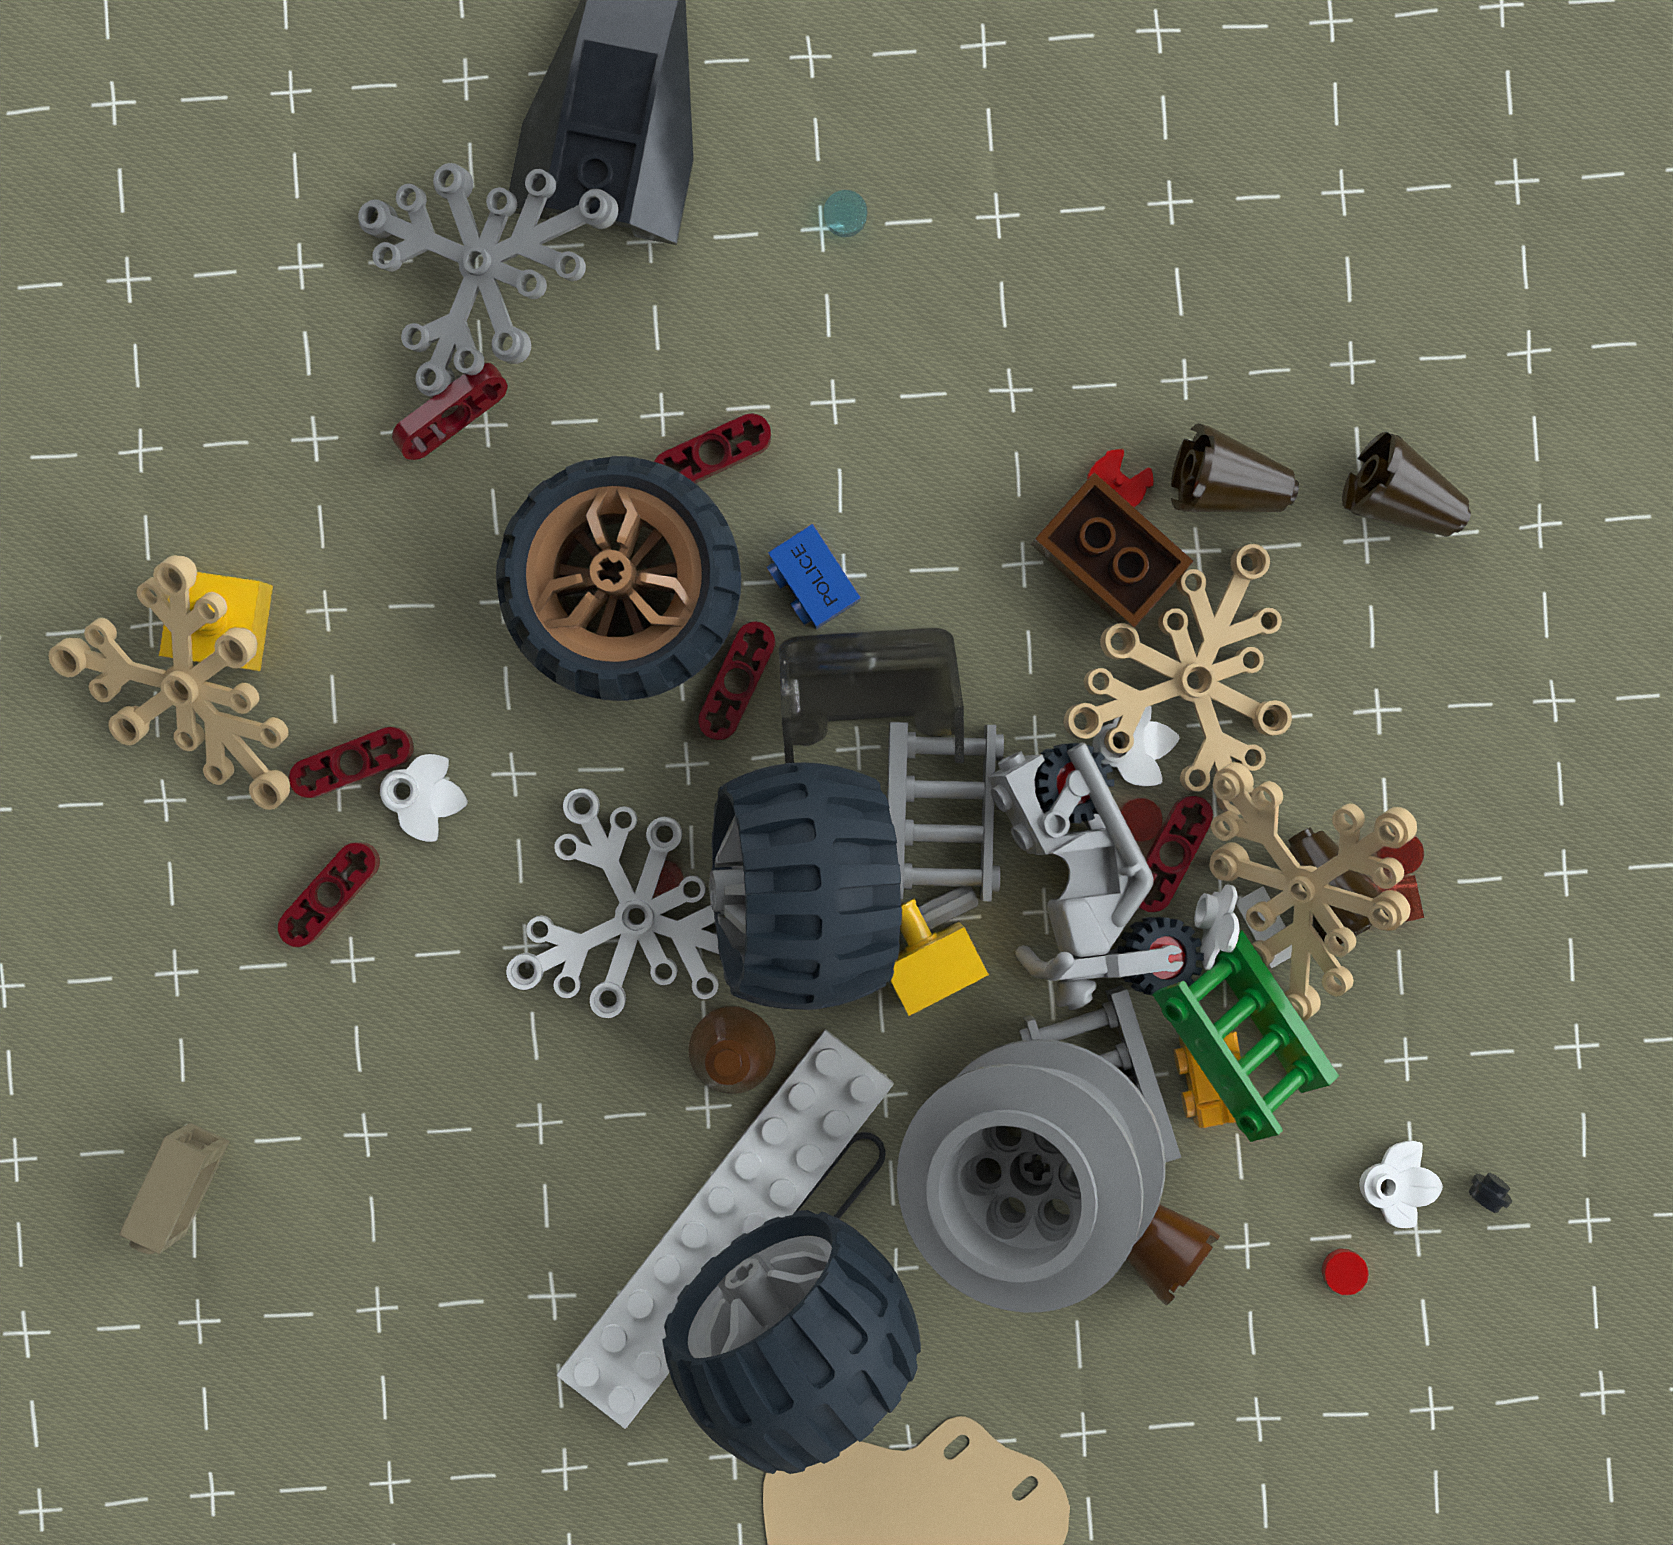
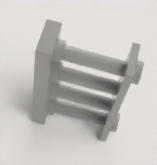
(905, 788)
(1129, 1054)

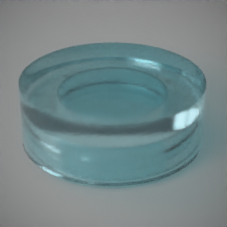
(845, 213)

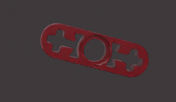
(737, 428)
(418, 439)
(761, 656)
(325, 785)
(1198, 830)
(316, 925)

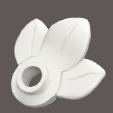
(1151, 743)
(428, 799)
(1219, 922)
(1406, 1184)

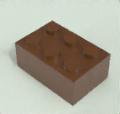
(1111, 552)

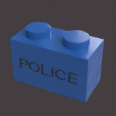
(813, 578)

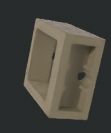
(173, 1189)

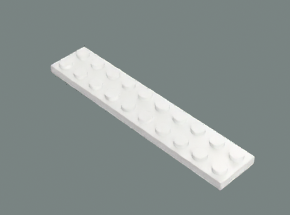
(757, 1180)

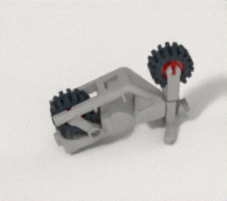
(1104, 878)

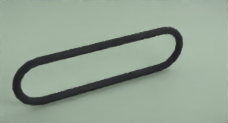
(882, 1152)

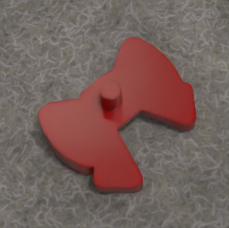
(1130, 489)

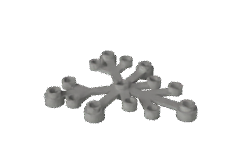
(526, 241)

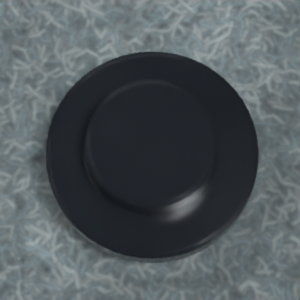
(1490, 1192)

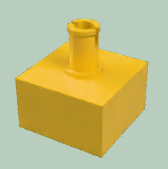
(246, 608)
(933, 962)

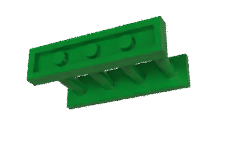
(1275, 1019)

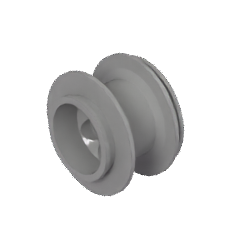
(1101, 1160)

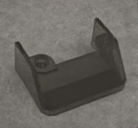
(870, 679)

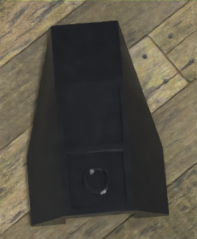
(615, 116)

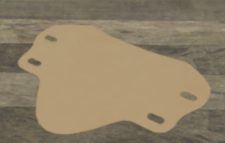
(918, 1496)

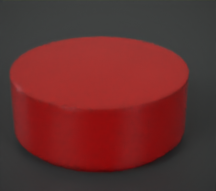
(1345, 1271)

